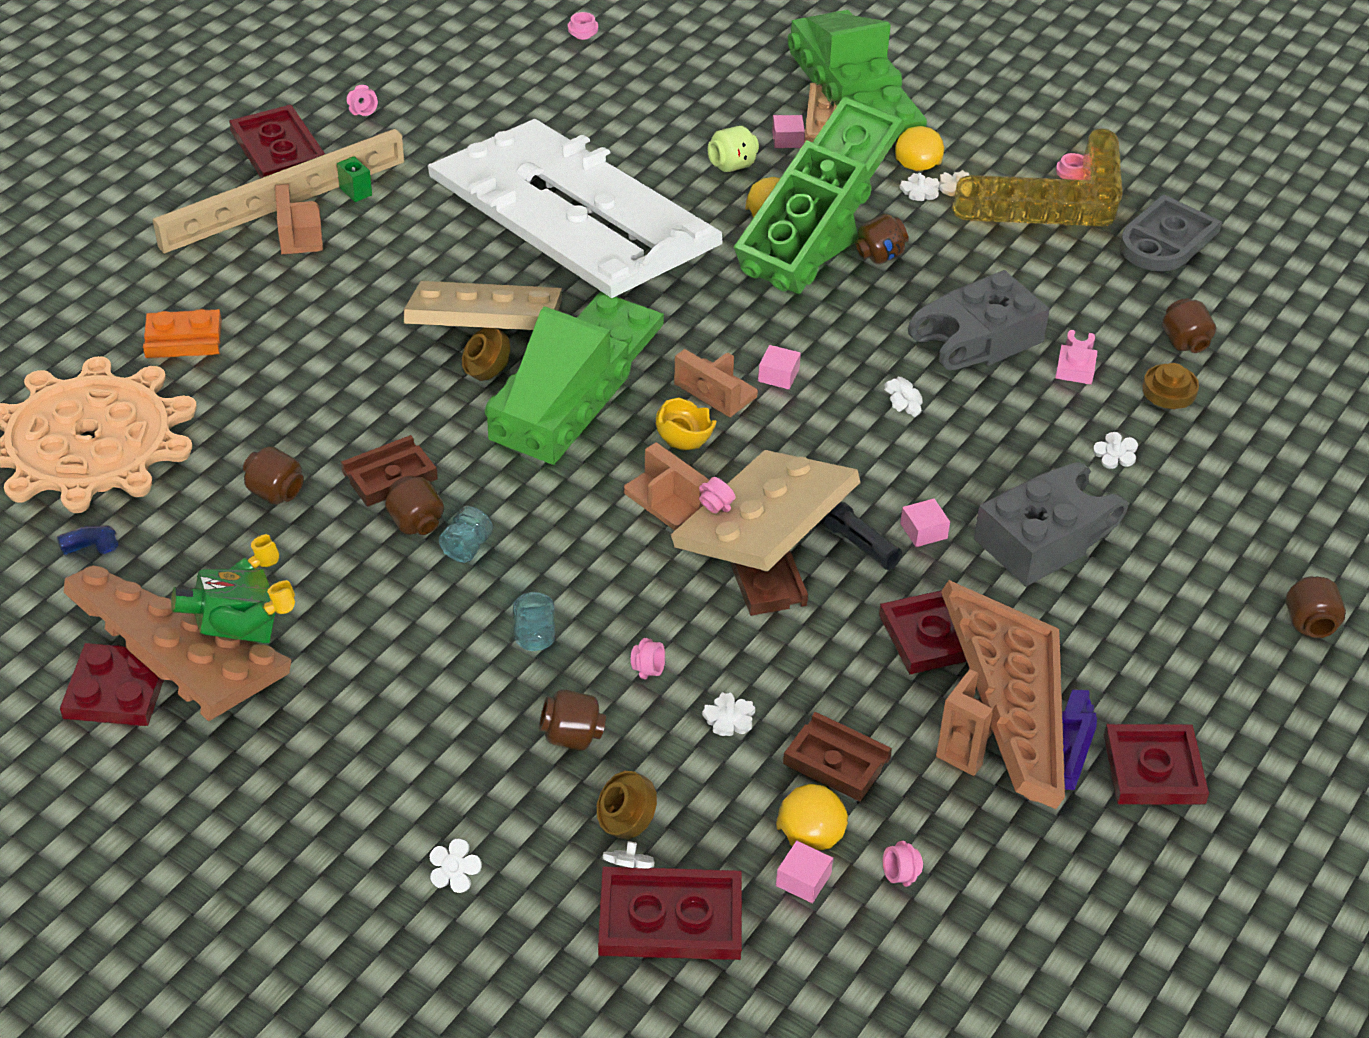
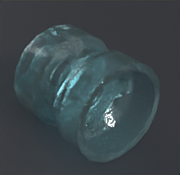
(467, 532)
(534, 621)

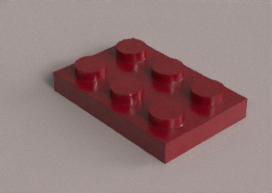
(275, 140)
(670, 913)

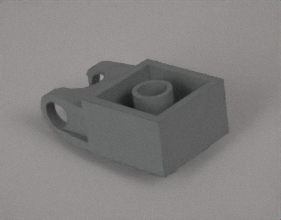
(982, 321)
(1046, 522)

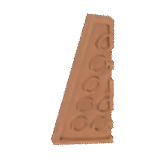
(205, 667)
(1021, 682)

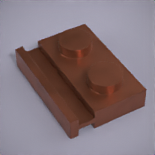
(379, 468)
(773, 588)
(837, 756)

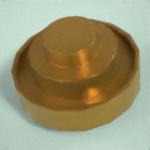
(486, 354)
(1170, 386)
(626, 804)

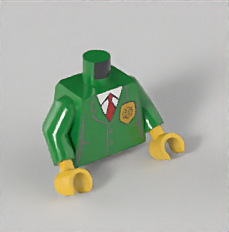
(237, 599)

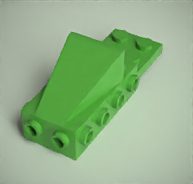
(852, 62)
(816, 198)
(568, 375)

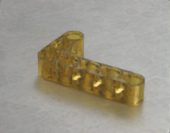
(1049, 200)

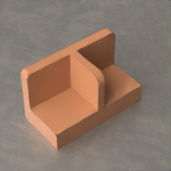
(297, 223)
(713, 382)
(667, 487)
(965, 727)

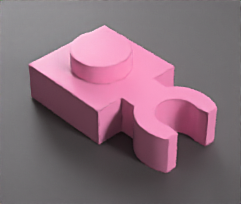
(1077, 359)

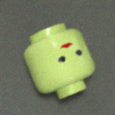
(733, 148)

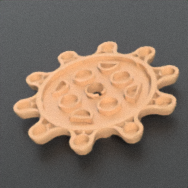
(122, 413)

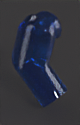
(86, 536)

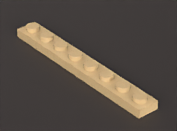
(259, 197)

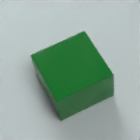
(354, 179)

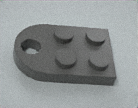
(1170, 234)

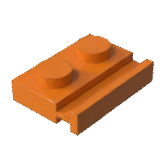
(182, 333)

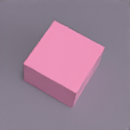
(788, 131)
(779, 367)
(925, 522)
(804, 871)

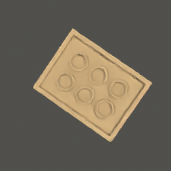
(479, 305)
(773, 510)

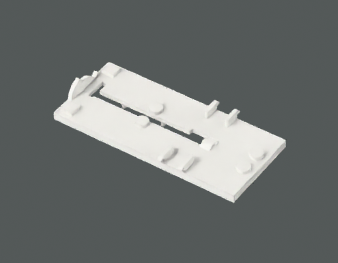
(497, 181)

